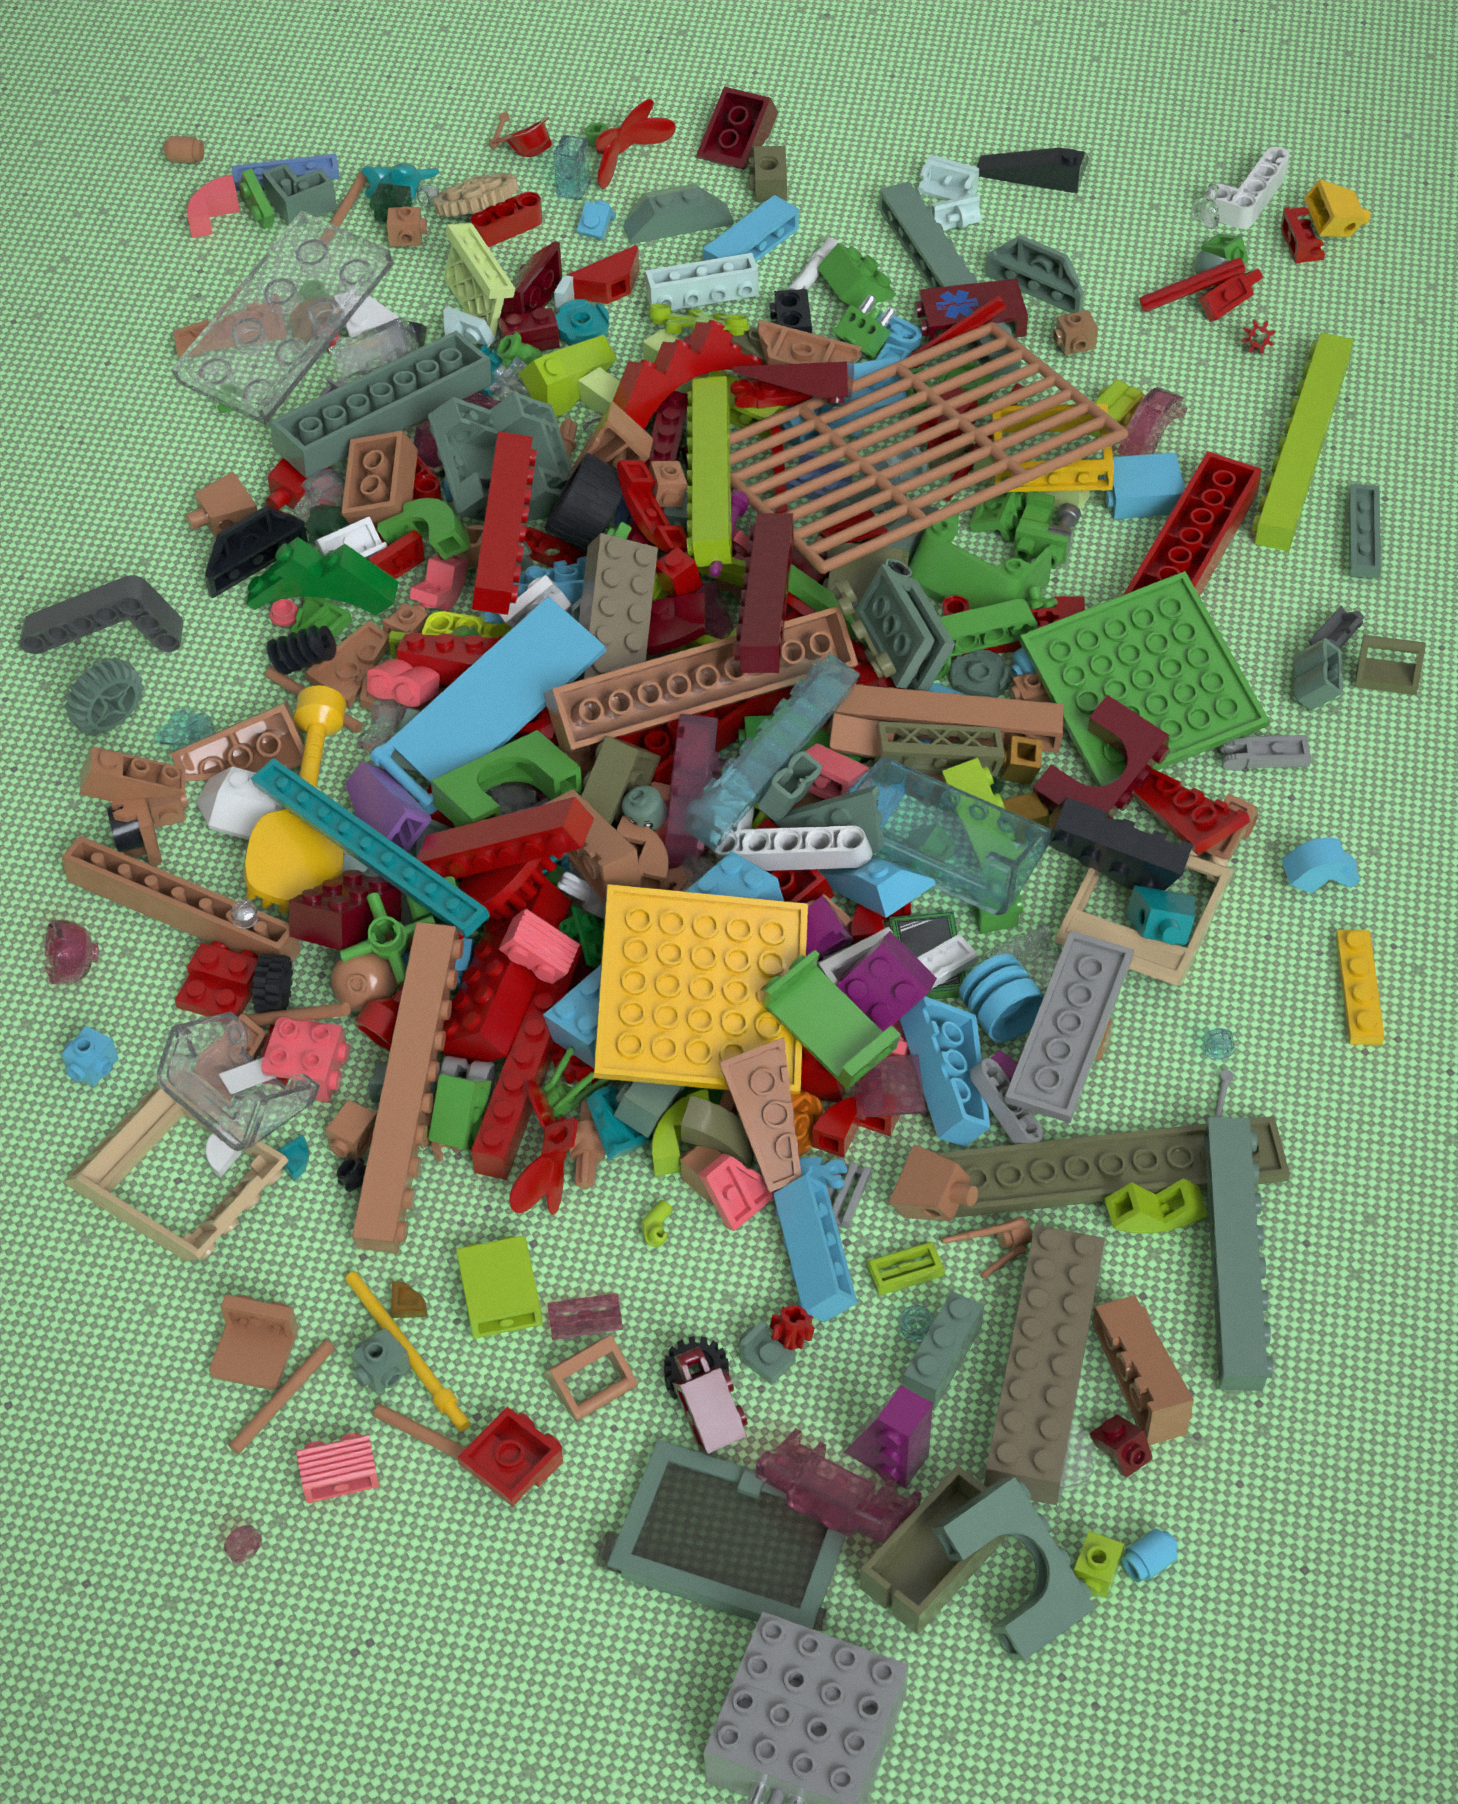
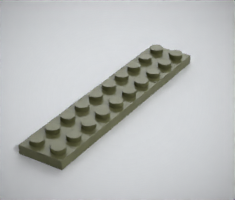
(1099, 1165)

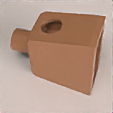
(221, 505)
(931, 1187)

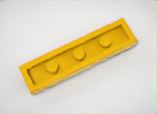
(1359, 987)

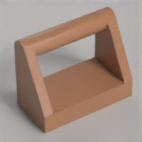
(572, 1364)

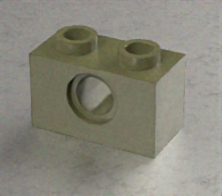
(768, 172)

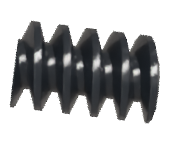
(301, 649)

